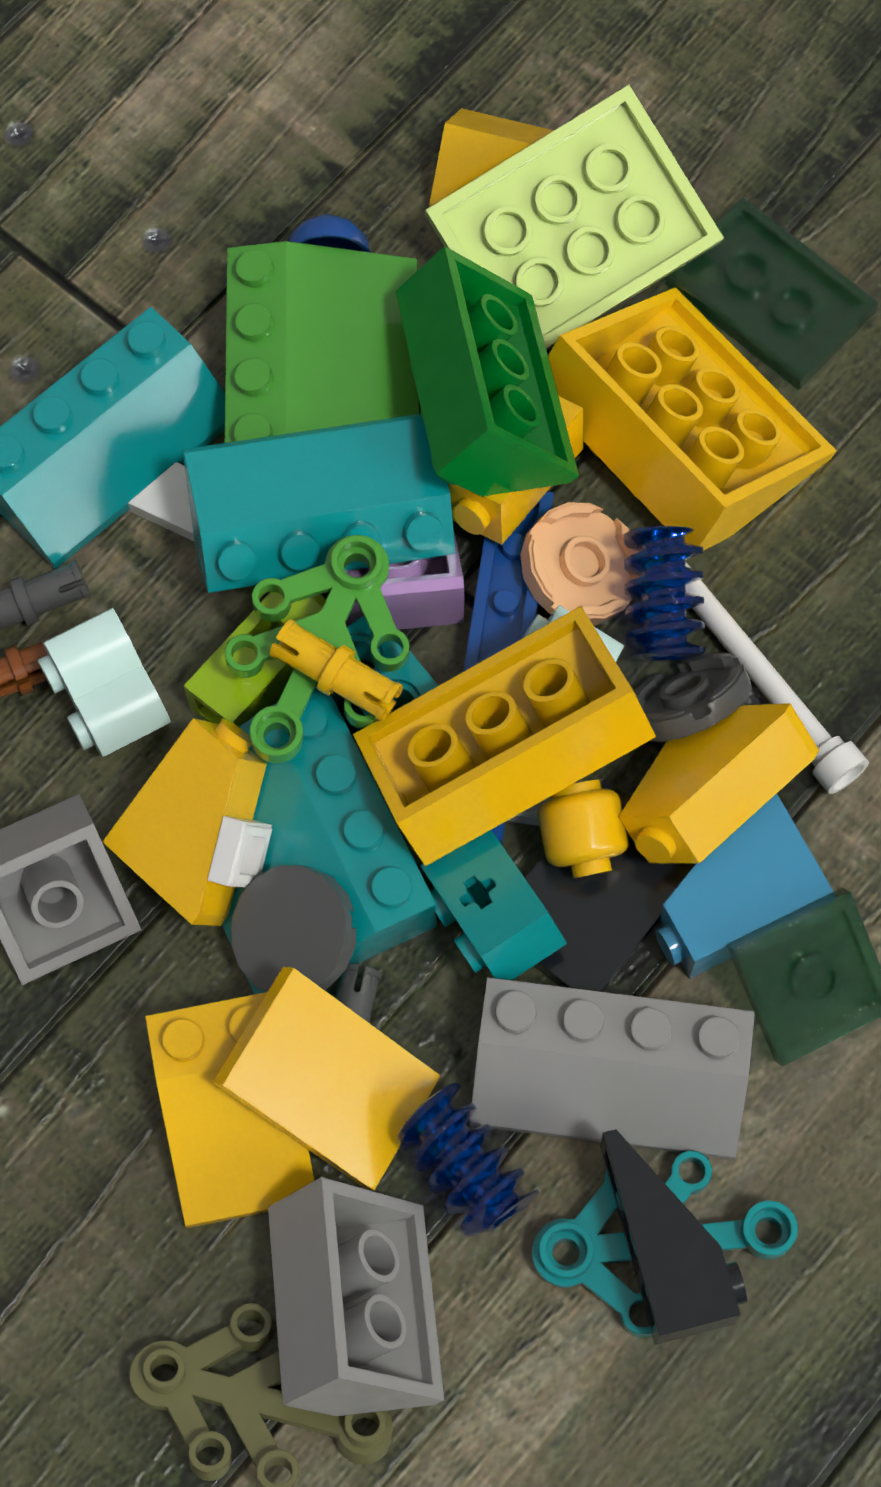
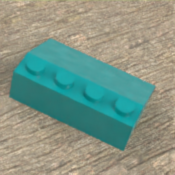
(336, 820)

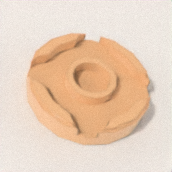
(577, 560)

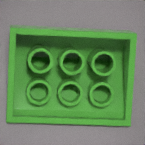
(314, 339)

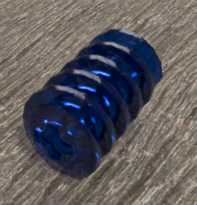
(662, 593)
(463, 1163)

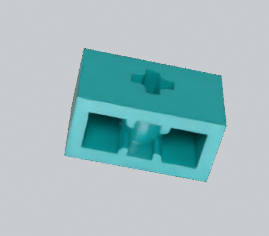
(494, 907)

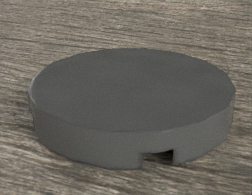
(695, 698)
(294, 921)

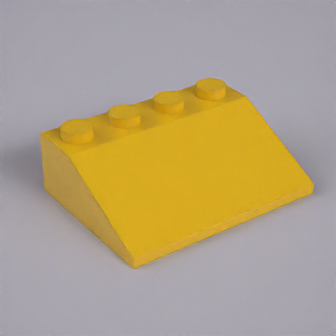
(684, 417)

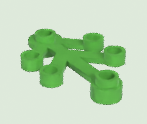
(327, 625)

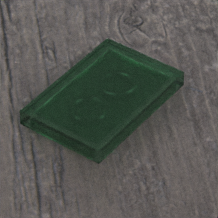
(773, 294)

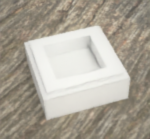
(239, 851)

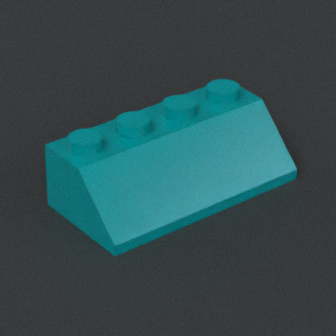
(105, 435)
(289, 497)

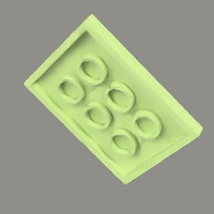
(581, 216)

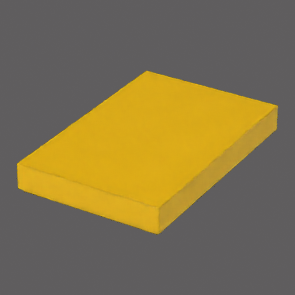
(326, 1078)

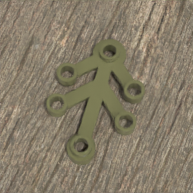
(244, 1400)

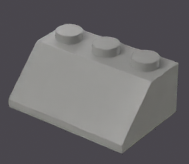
(353, 1301)

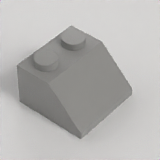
(58, 891)

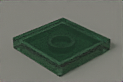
(810, 976)

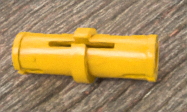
(336, 670)

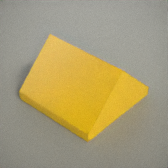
(474, 145)

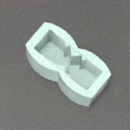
(104, 682)

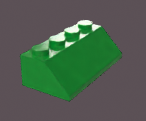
(483, 379)

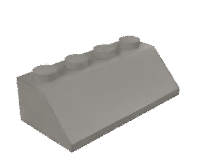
(612, 1061)

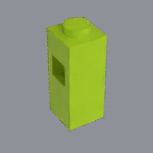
(221, 695)

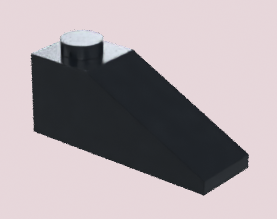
(673, 1256)

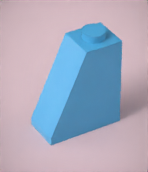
(739, 888)

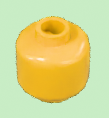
(583, 828)

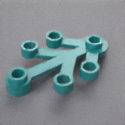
(610, 1248)

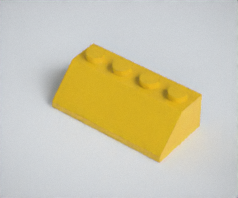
(503, 736)

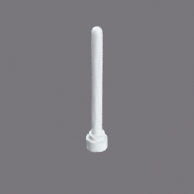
(836, 761)

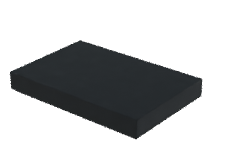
(602, 913)

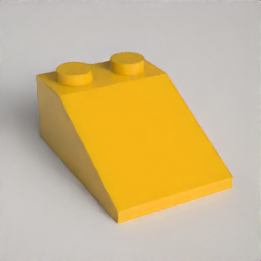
(221, 1151)

